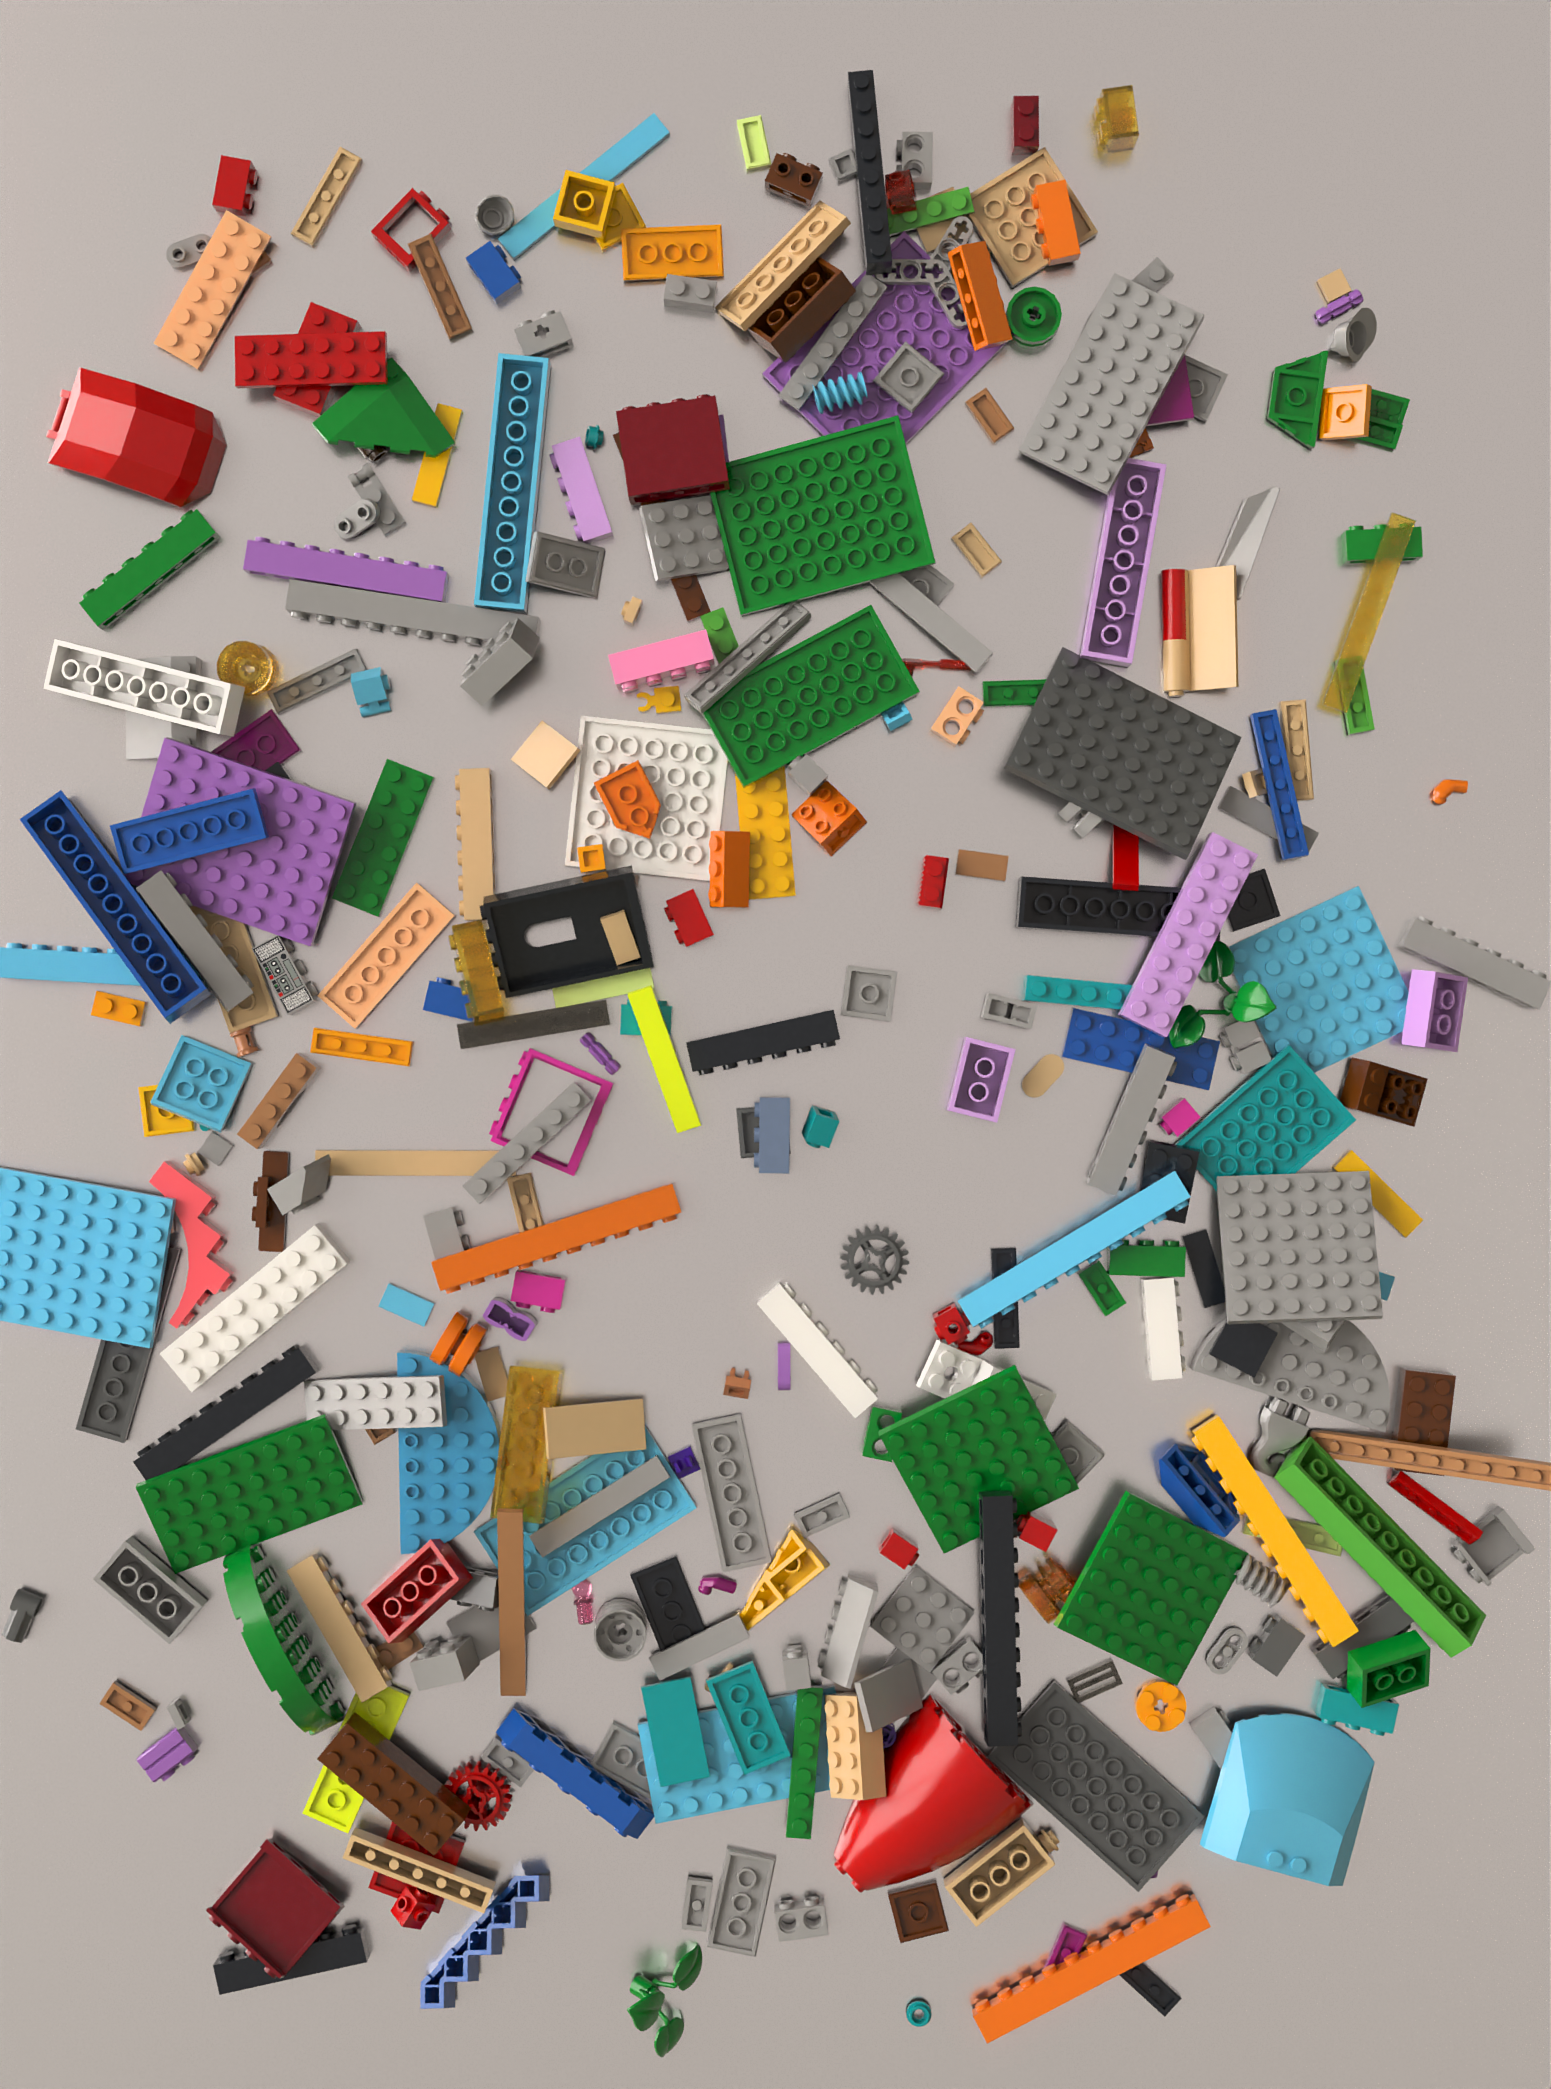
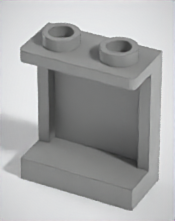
(1495, 1549)

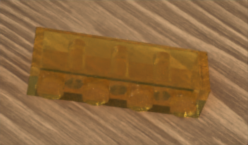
(477, 973)

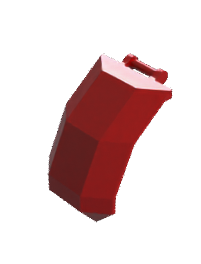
(136, 438)

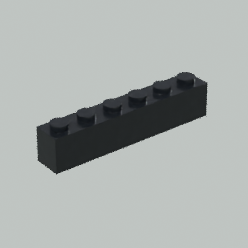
(762, 1041)
(327, 1953)

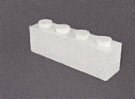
(1161, 1328)

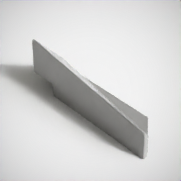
(1247, 535)

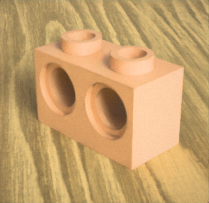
(952, 713)

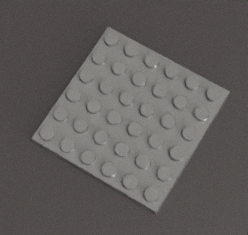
(1298, 1247)

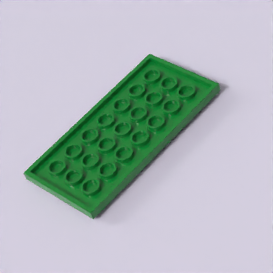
(809, 696)
(249, 1493)

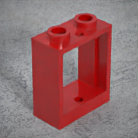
(391, 245)

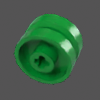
(1037, 303)

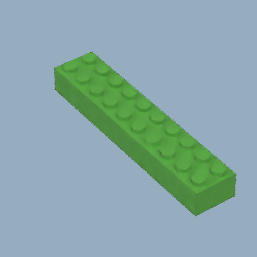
(1380, 1547)

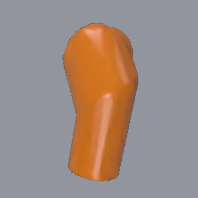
(1446, 788)

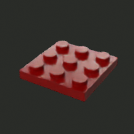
(448, 1853)

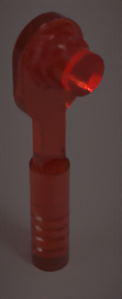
(943, 663)

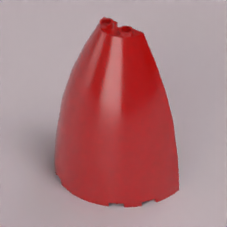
(936, 1805)

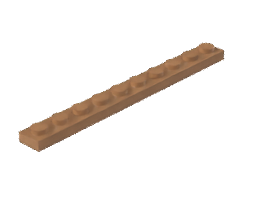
(1435, 1459)

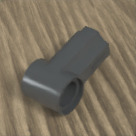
(23, 1609)

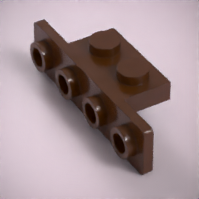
(266, 1213)

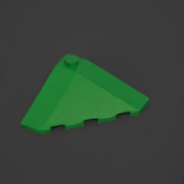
(385, 416)

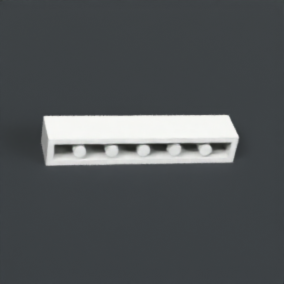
(817, 1350)

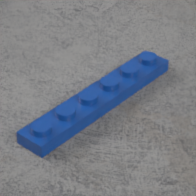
(1279, 785)

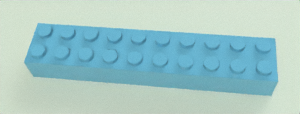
(512, 482)

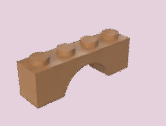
(277, 1100)

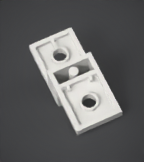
(968, 1372)

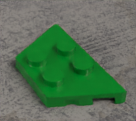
(1298, 397)

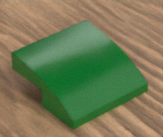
(1386, 418)

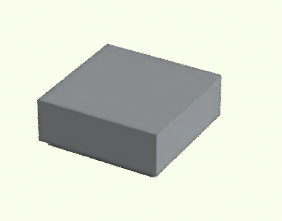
(843, 165)
(215, 1148)
(178, 1713)

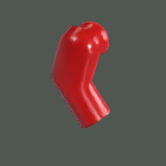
(978, 1345)

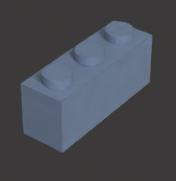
(772, 1135)

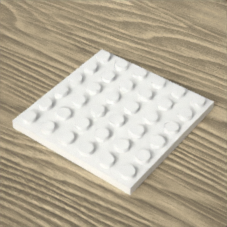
(687, 777)

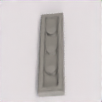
(316, 681)
(1256, 814)
(699, 1647)

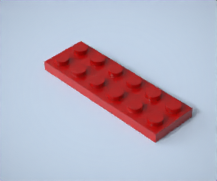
(311, 360)

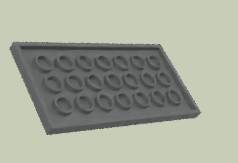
(1097, 1787)

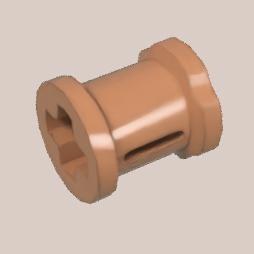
(244, 1042)

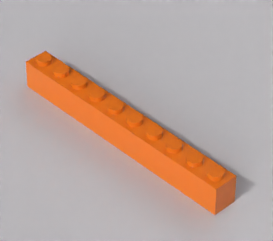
(555, 1237)
(1090, 1968)

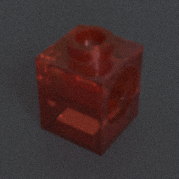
(900, 192)

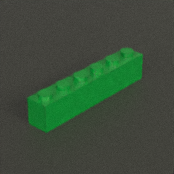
(148, 569)

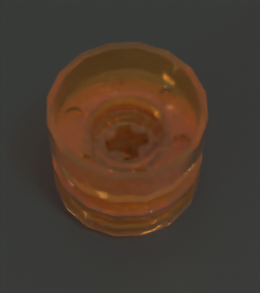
(1047, 1590)

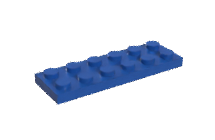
(189, 831)
(1119, 1043)

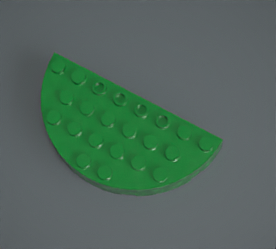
(277, 1643)

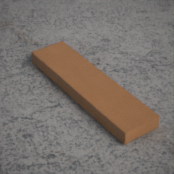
(439, 286)

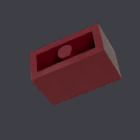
(1025, 125)

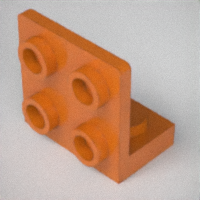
(829, 818)

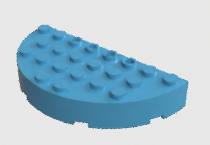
(445, 1469)

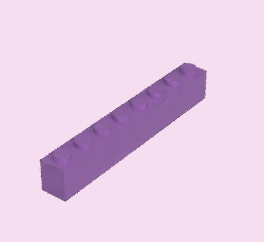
(345, 571)

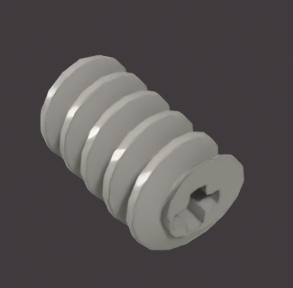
(1261, 1580)

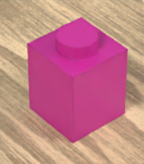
(1178, 1118)

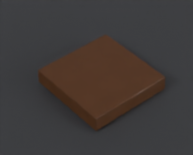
(918, 1911)

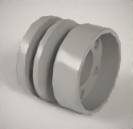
(626, 1642)

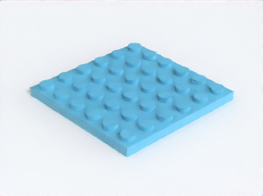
(1328, 980)

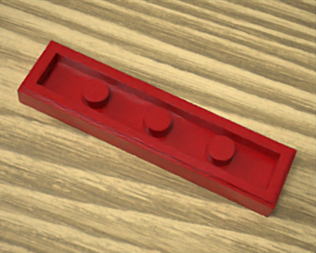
(1435, 1508)

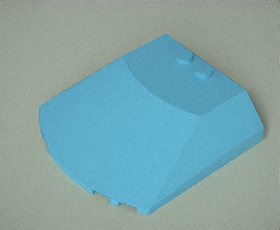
(1290, 1797)

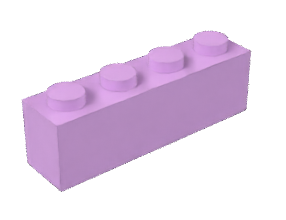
(581, 490)

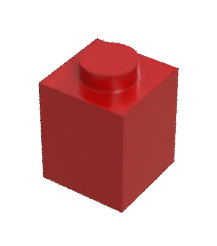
(899, 1549)

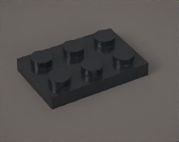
(1163, 1160)

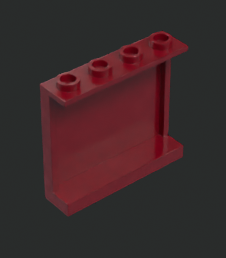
(672, 449)
(275, 1909)

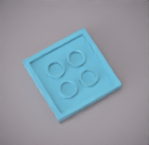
(201, 1083)

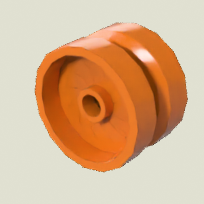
(461, 1345)

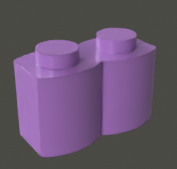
(515, 1322)

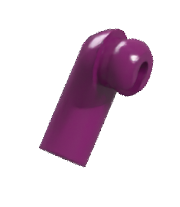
(719, 1583)

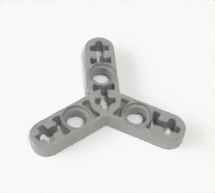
(939, 260)

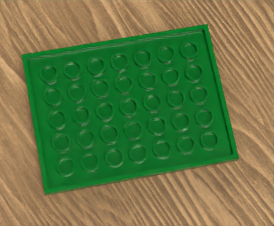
(821, 516)

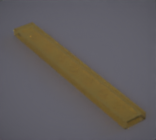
(1368, 612)

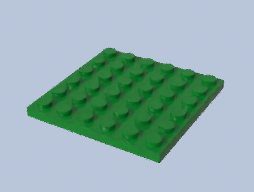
(976, 1443)
(1150, 1588)

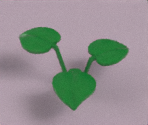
(1246, 1006)
(649, 2007)

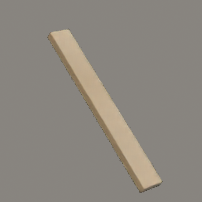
(406, 1162)

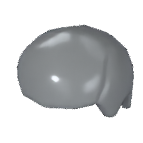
(494, 215)

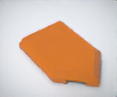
(630, 799)

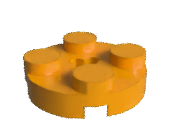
(1154, 1719)

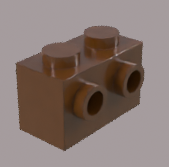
(794, 179)

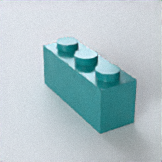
(1338, 1705)

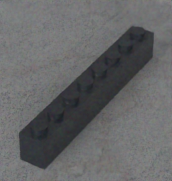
(869, 172)
(226, 1415)

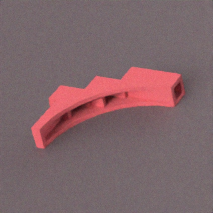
(201, 1237)

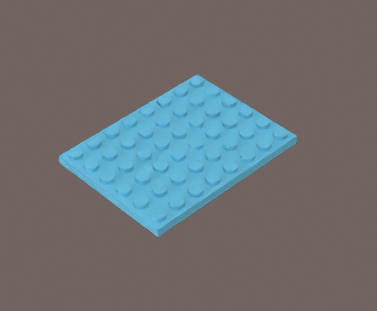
(82, 1256)

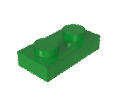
(1102, 1288)

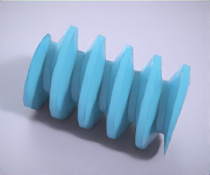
(839, 393)

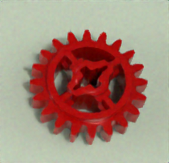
(485, 1785)

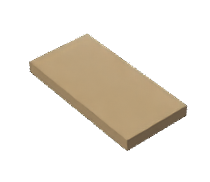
(594, 1428)

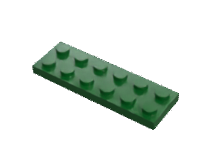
(383, 837)

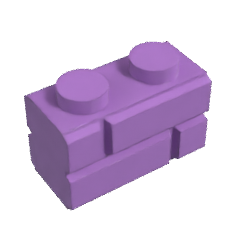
(167, 1753)

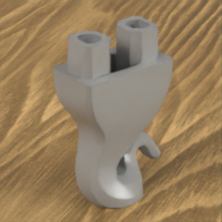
(1278, 1434)

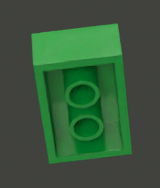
(1388, 1668)

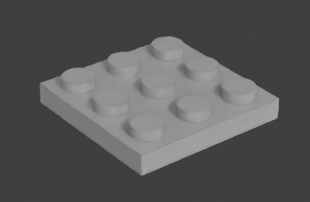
(683, 538)
(922, 1619)

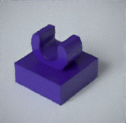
(684, 1462)

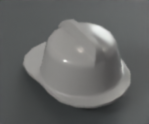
(1356, 335)

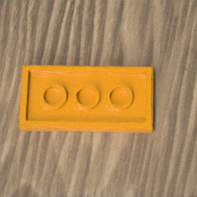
(672, 250)

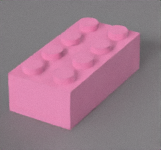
(661, 660)

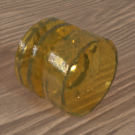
(237, 656)

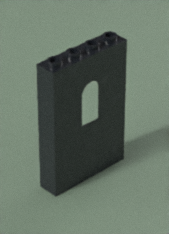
(583, 959)

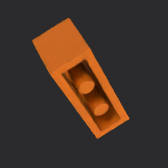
(1055, 222)
(729, 869)

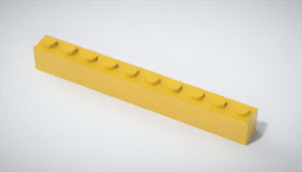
(1274, 1530)

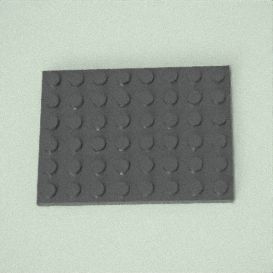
(1123, 753)

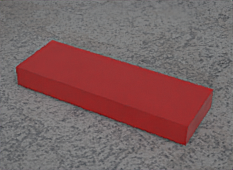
(1125, 859)

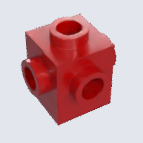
(949, 1316)
(413, 1907)

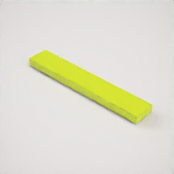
(664, 1059)

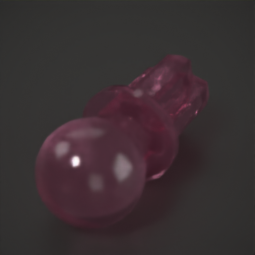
(583, 1603)

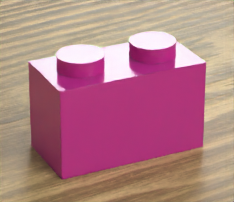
(538, 1290)

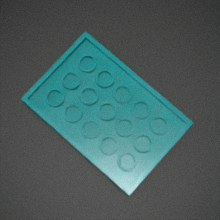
(1269, 1123)

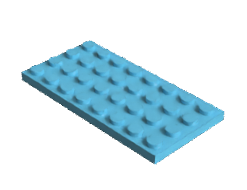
(604, 1541)
(727, 1785)

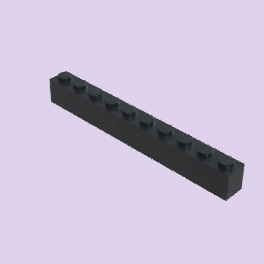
(998, 1618)

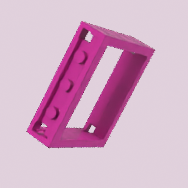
(517, 1083)

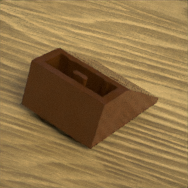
(1383, 1091)

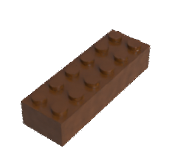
(394, 1783)

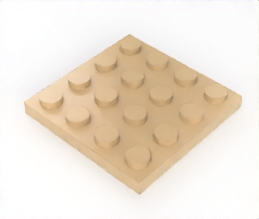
(1009, 222)

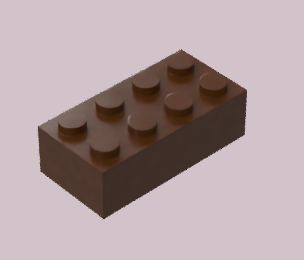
(802, 309)
(1423, 1408)

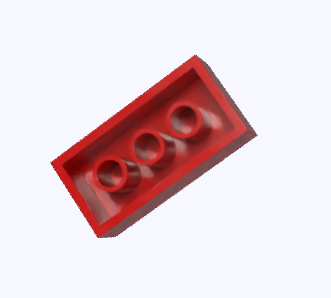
(316, 399)
(416, 1591)

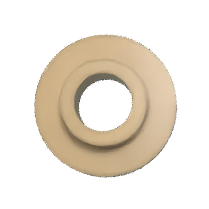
(193, 1164)
(1049, 1840)

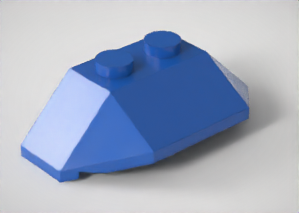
(1198, 1489)

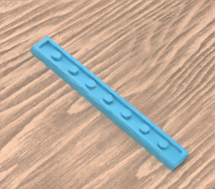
(606, 167)

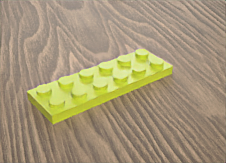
(333, 1799)

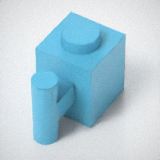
(369, 688)

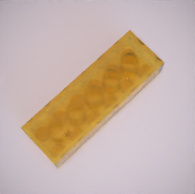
(522, 1462)

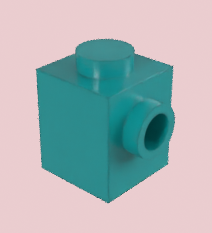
(820, 1127)

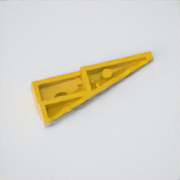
(790, 1571)

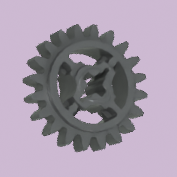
(863, 1266)

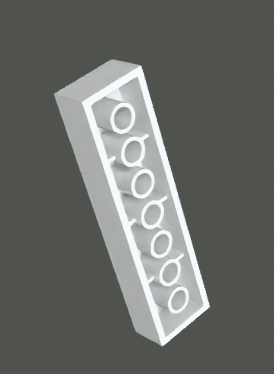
(144, 688)
(255, 1307)

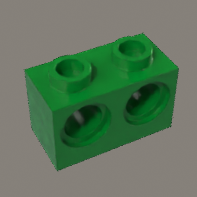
(872, 1433)

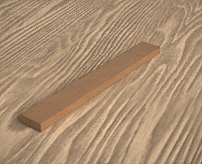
(511, 1602)

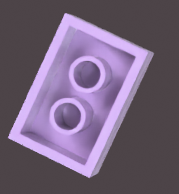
(1434, 1010)
(981, 1079)

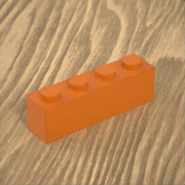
(980, 295)

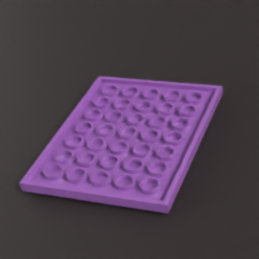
(899, 316)
(265, 883)

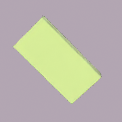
(754, 143)

